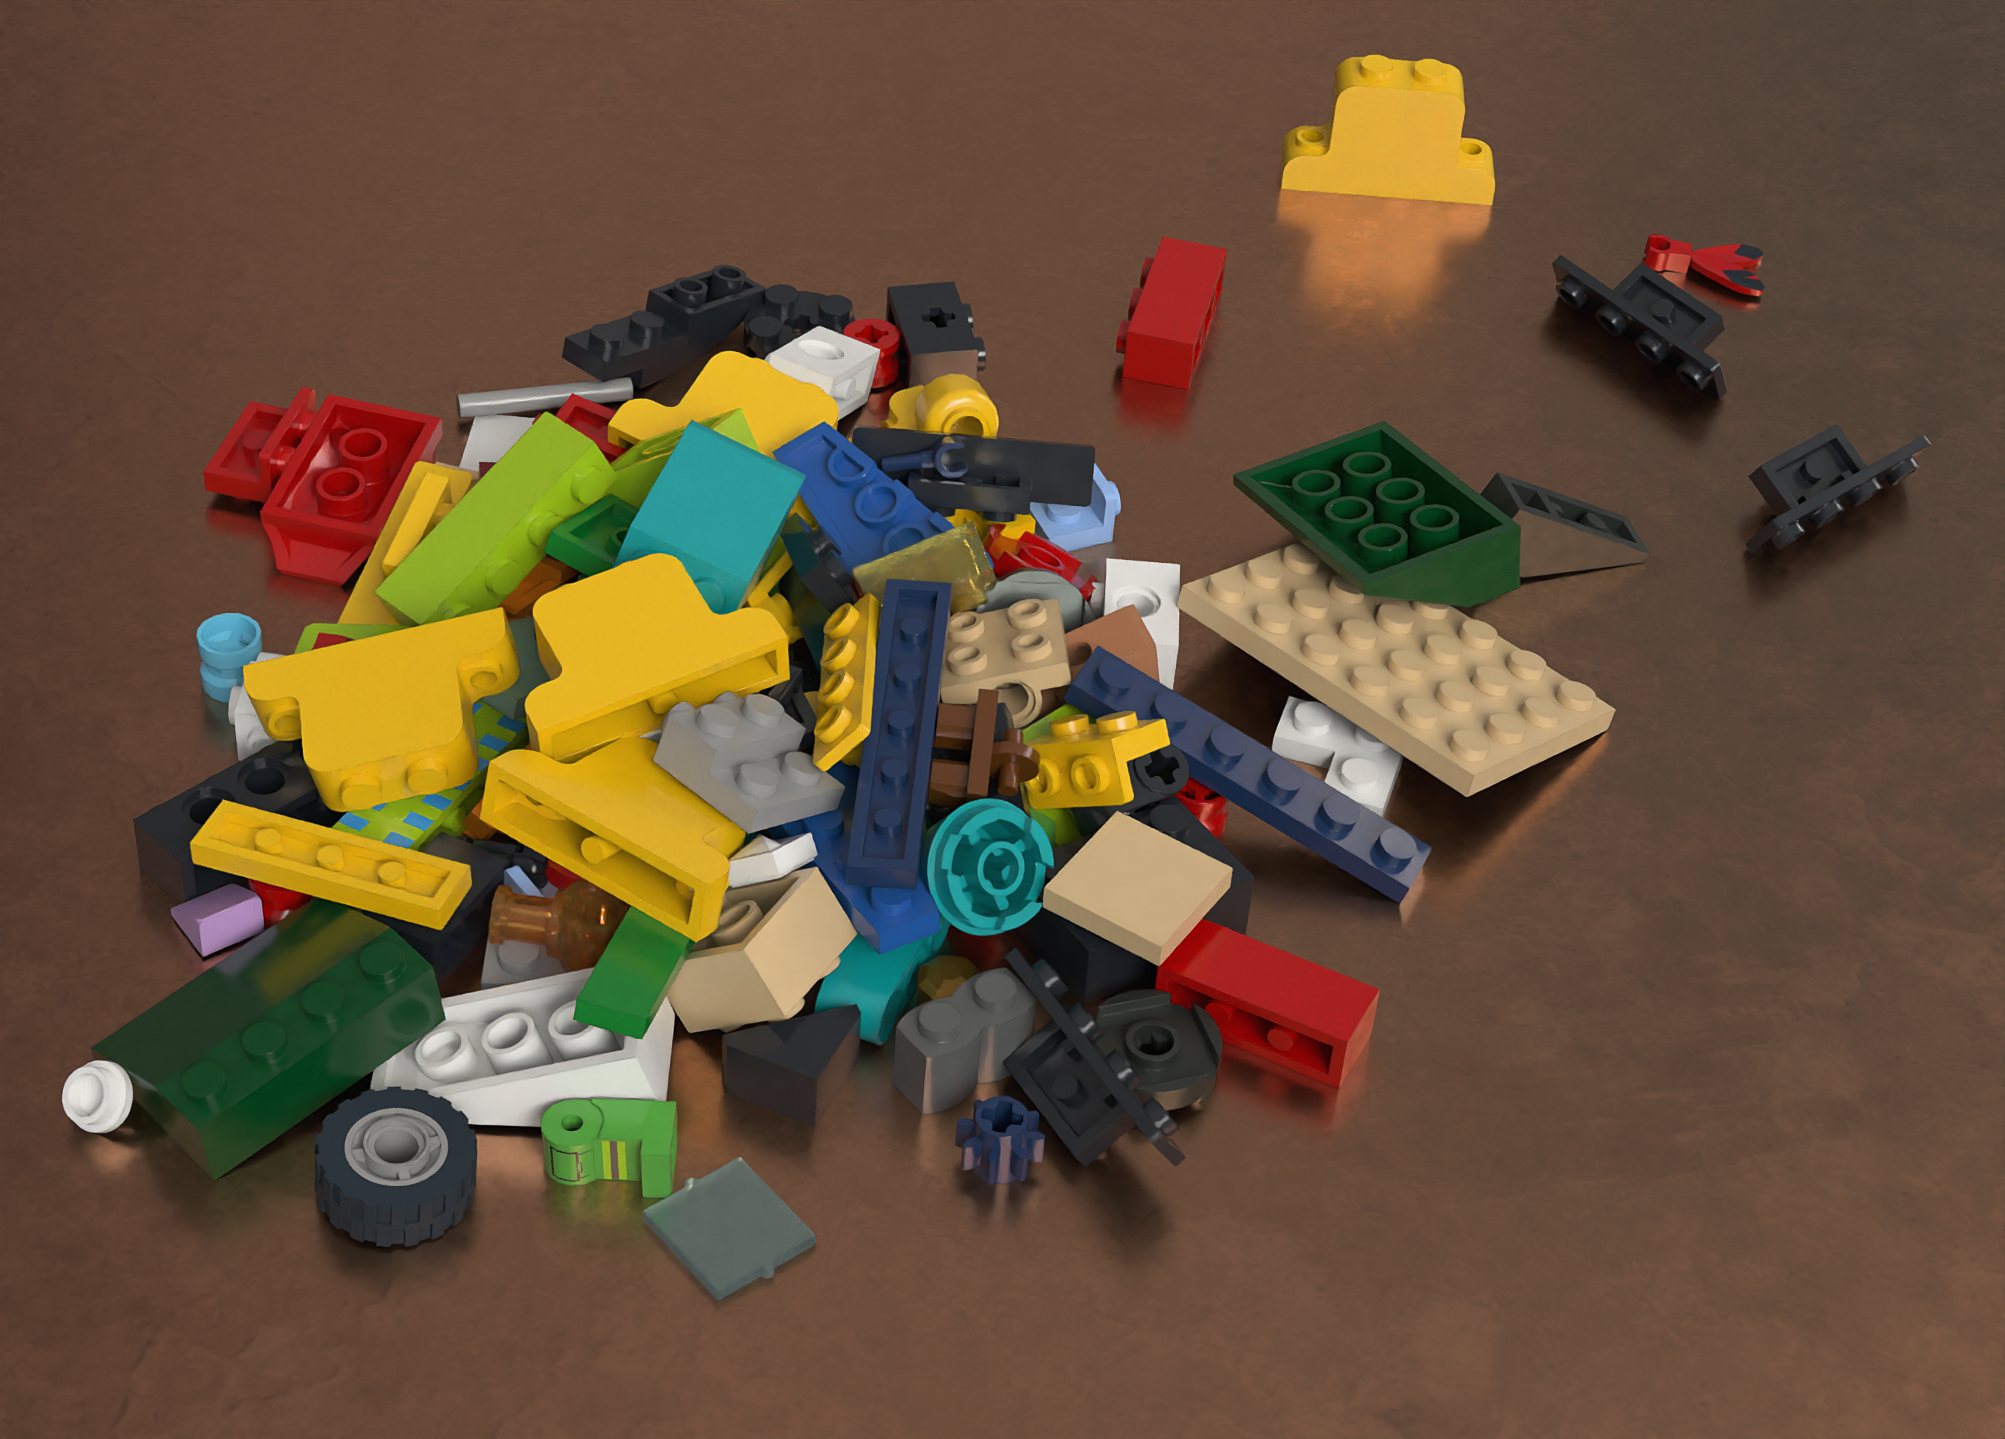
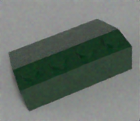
(1390, 519)
(275, 1031)

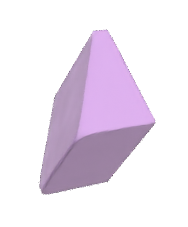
(220, 918)

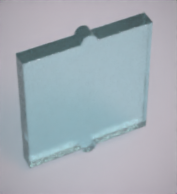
(729, 1228)

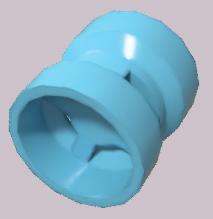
(226, 645)

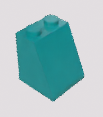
(716, 513)

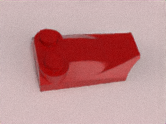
(344, 486)

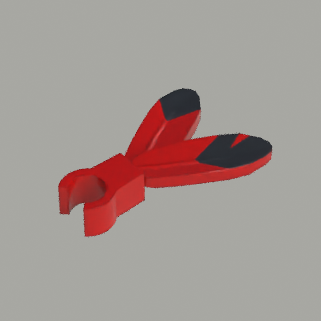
(1718, 263)

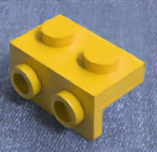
(1088, 761)

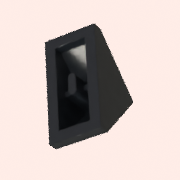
(793, 1062)

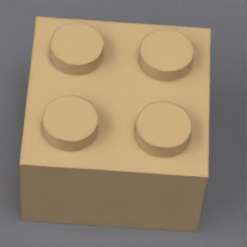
(763, 955)

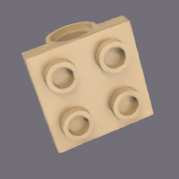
(1009, 652)

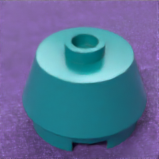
(986, 866)

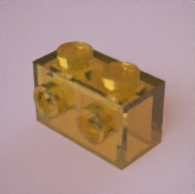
(947, 557)

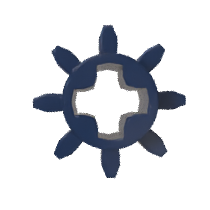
(1000, 1140)

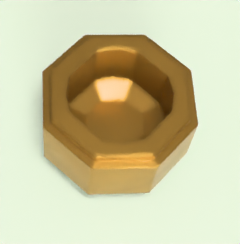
(942, 977)

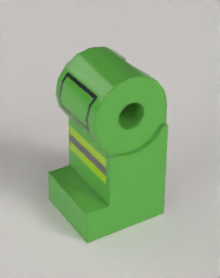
(612, 1142)

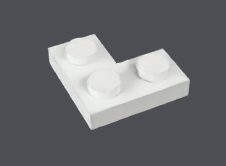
(1355, 759)

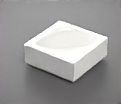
(770, 859)

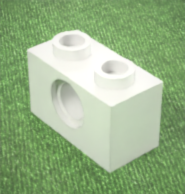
(831, 362)
(1155, 593)

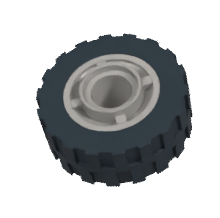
(395, 1166)

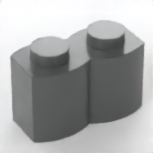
(962, 1039)

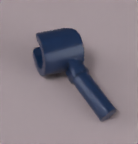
(928, 459)

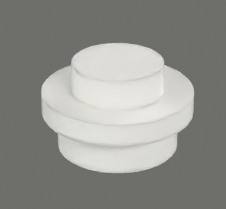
(98, 1096)

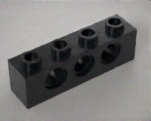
(267, 780)

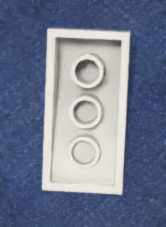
(519, 1052)

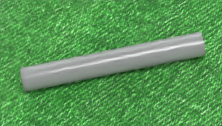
(542, 397)

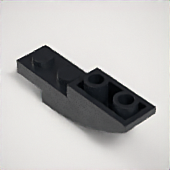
(674, 330)

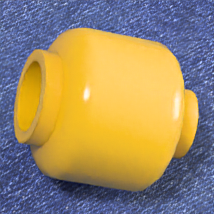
(956, 406)

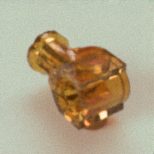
(571, 925)

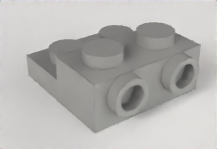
(745, 761)

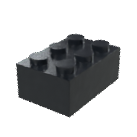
(1100, 968)

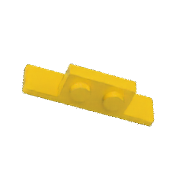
(421, 506)
(846, 684)

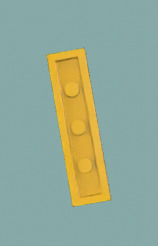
(331, 864)

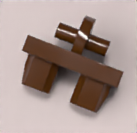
(972, 729)

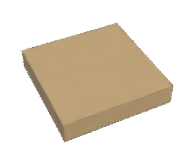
(1137, 888)

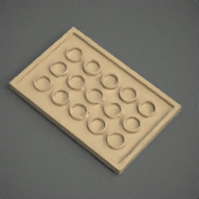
(1400, 668)

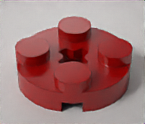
(1034, 552)

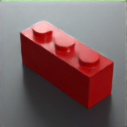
(1171, 312)
(1272, 1001)

